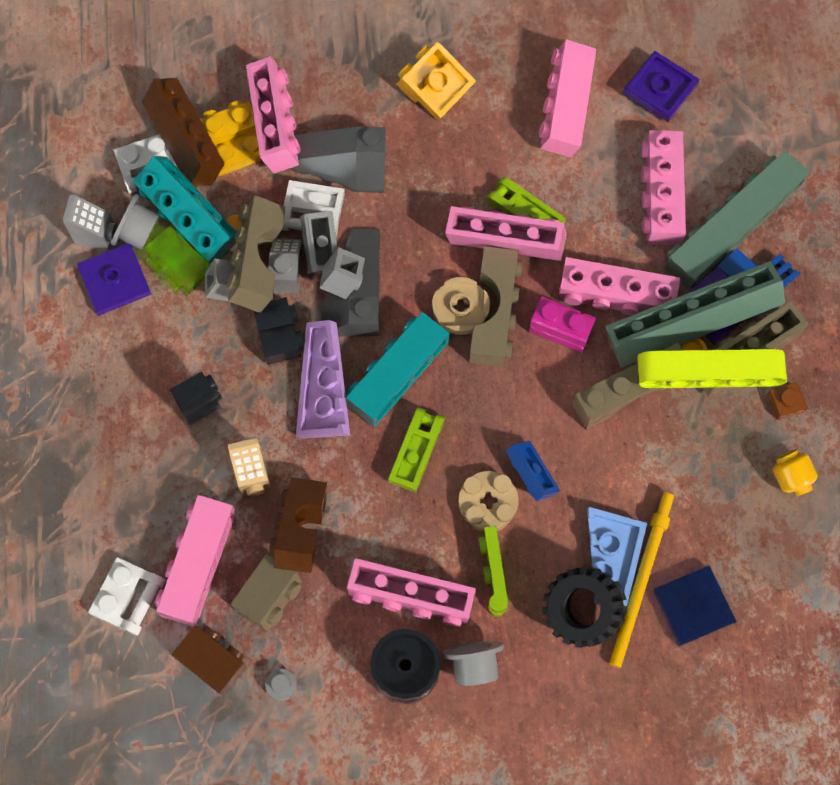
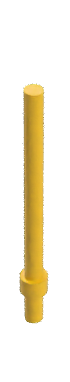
(659, 524)

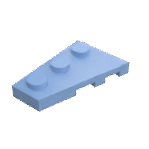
(615, 546)

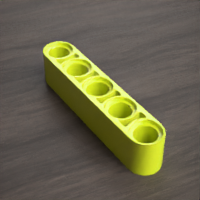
(712, 368)

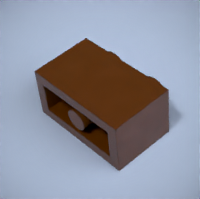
(210, 660)

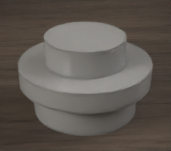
(281, 684)

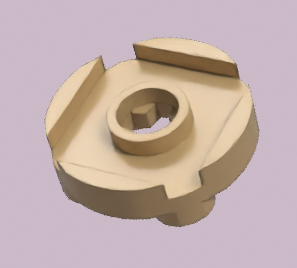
(449, 295)
(497, 486)

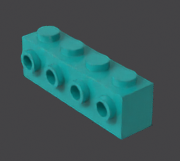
(185, 208)
(397, 369)

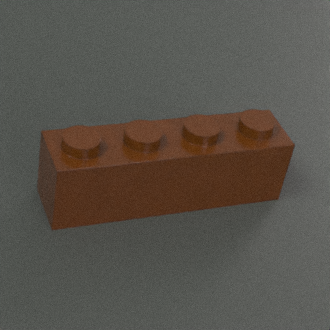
(183, 131)

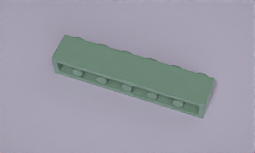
(736, 220)
(697, 313)

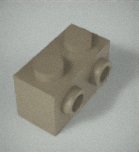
(267, 594)

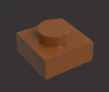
(787, 400)

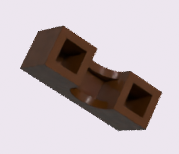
(295, 545)

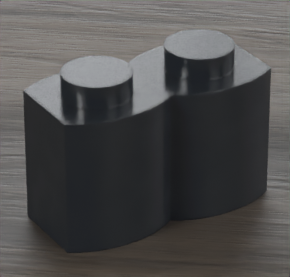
(277, 331)
(197, 397)

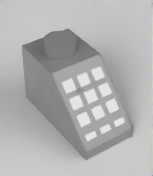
(88, 223)
(285, 263)

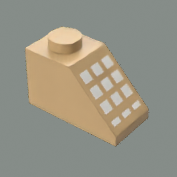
(249, 467)

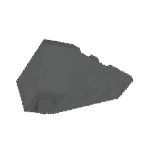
(346, 157)
(360, 310)

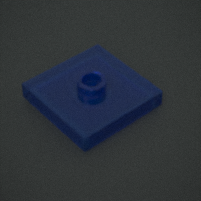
(694, 606)

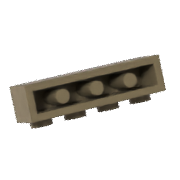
(773, 332)

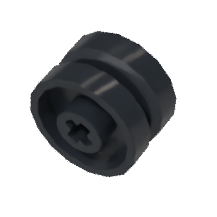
(415, 650)

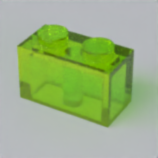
(177, 261)

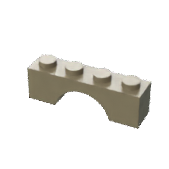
(498, 274)
(251, 281)
(611, 395)

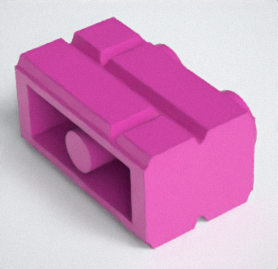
(561, 324)

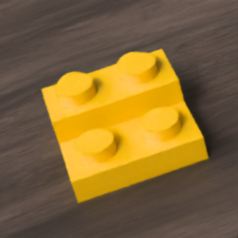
(435, 80)
(233, 135)

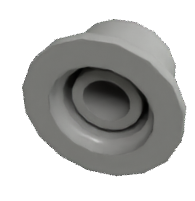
(135, 225)
(474, 662)

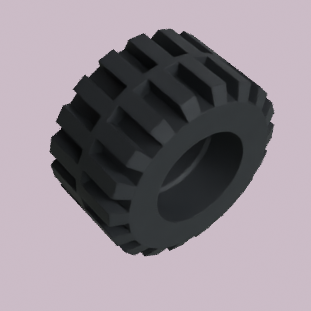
(560, 614)

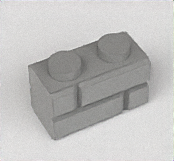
(318, 239)

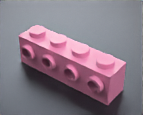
(567, 98)
(272, 115)
(664, 187)
(495, 229)
(614, 287)
(195, 561)
(410, 591)

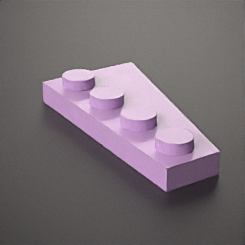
(322, 389)

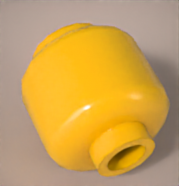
(795, 472)

